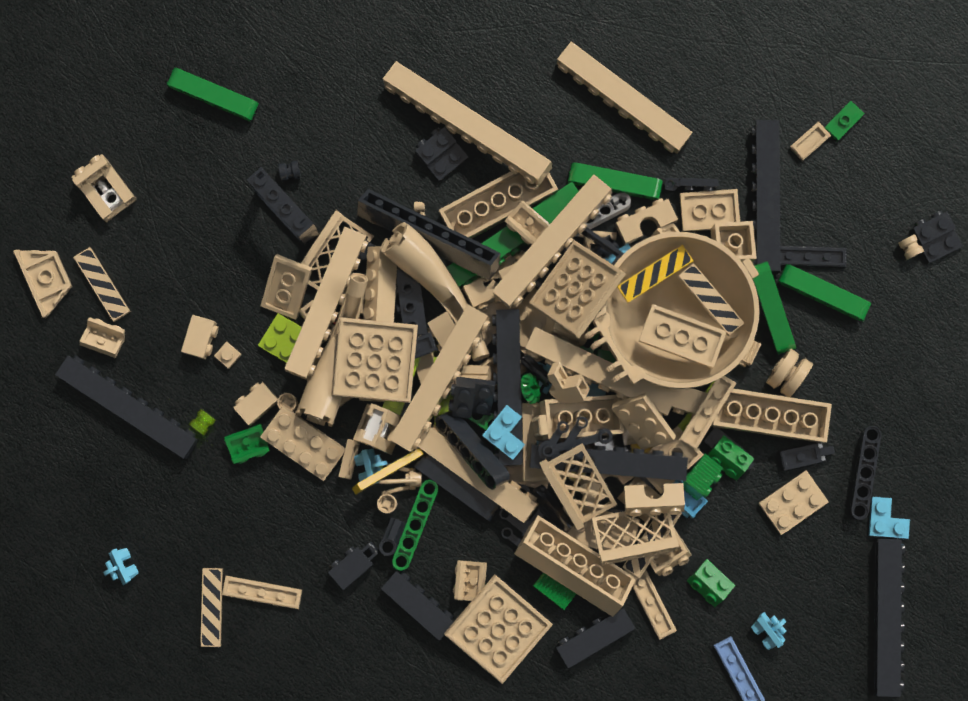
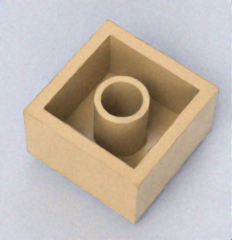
(737, 238)

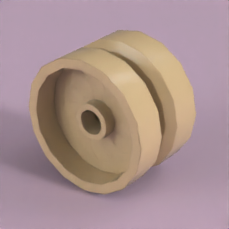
(787, 372)

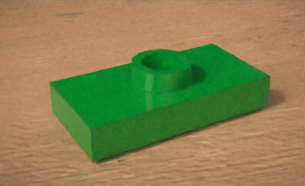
(844, 120)

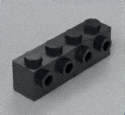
(411, 301)

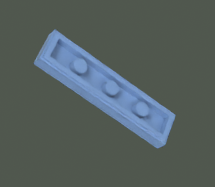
(738, 670)

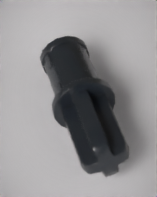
(535, 369)

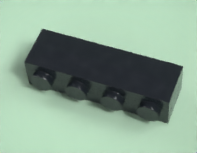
(417, 604)
(594, 637)

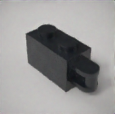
(352, 565)

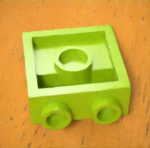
(280, 337)

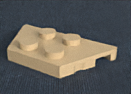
(45, 277)

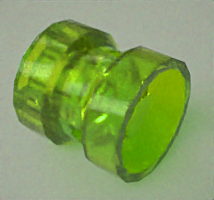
(202, 422)

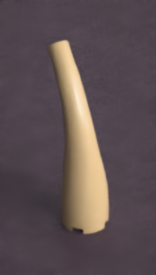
(423, 264)
(317, 397)

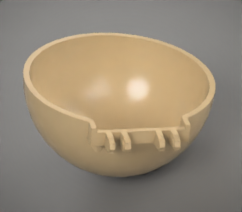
(623, 322)

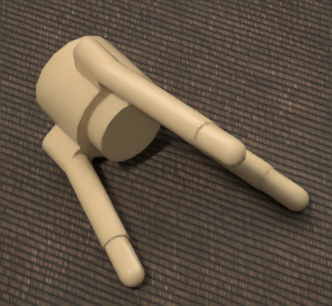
(412, 479)

